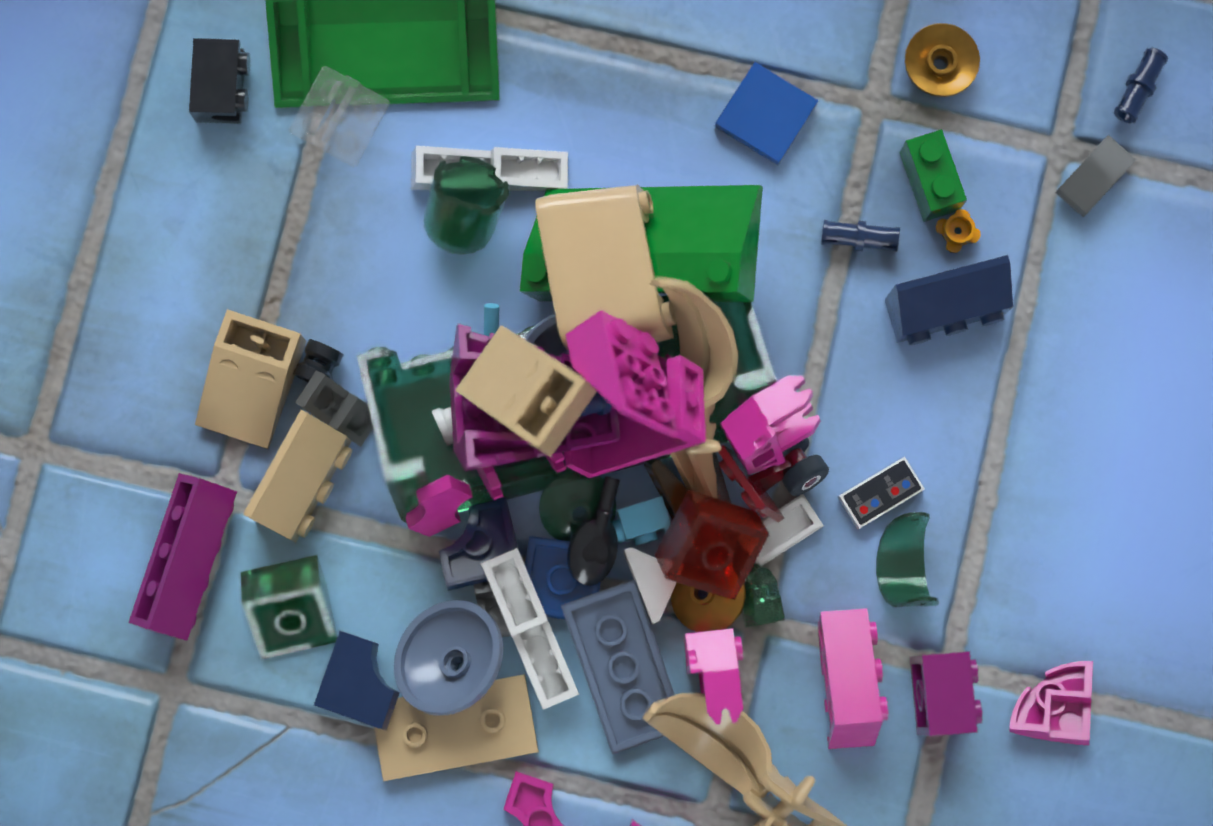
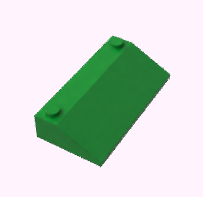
(390, 46)
(692, 237)

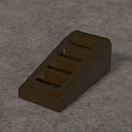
(666, 484)

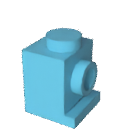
(642, 521)

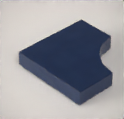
(484, 538)
(355, 685)

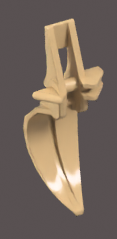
(710, 344)
(739, 757)

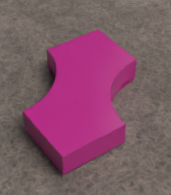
(438, 506)
(531, 801)

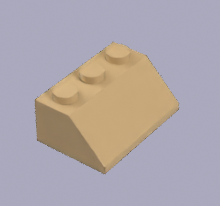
(299, 477)

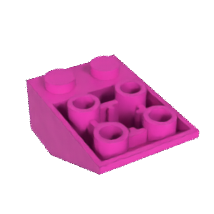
(623, 369)

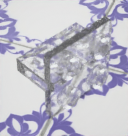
(339, 116)

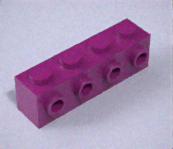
(183, 557)

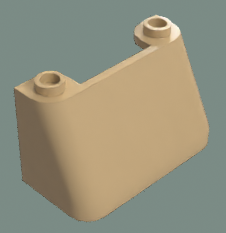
(602, 259)

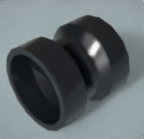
(321, 353)

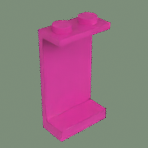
(644, 443)

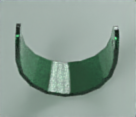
(902, 564)

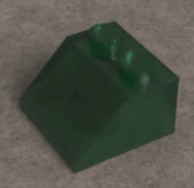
(288, 607)

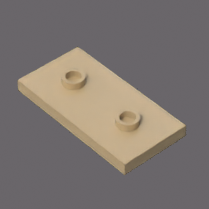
(487, 731)

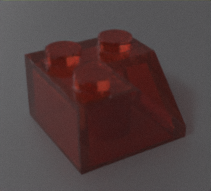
(711, 545)

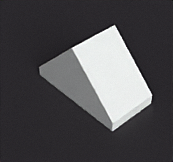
(651, 582)

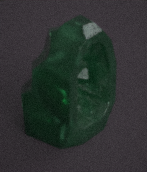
(762, 598)

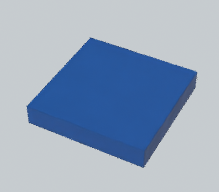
(766, 113)
(551, 576)

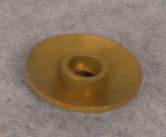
(950, 45)
(708, 614)

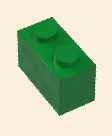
(932, 175)

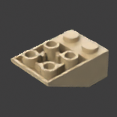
(249, 378)
(526, 390)

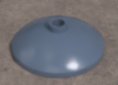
(436, 646)

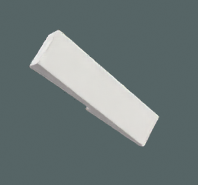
(519, 167)
(530, 628)

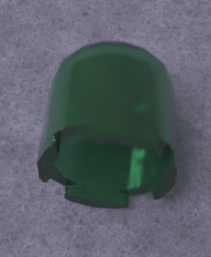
(464, 205)

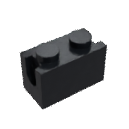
(218, 81)

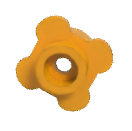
(961, 220)

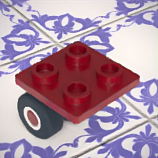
(798, 476)

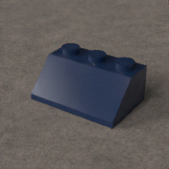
(951, 300)

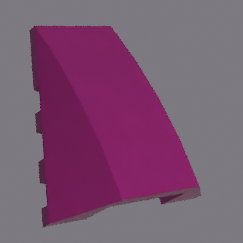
(485, 441)

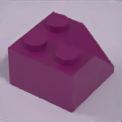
(945, 694)

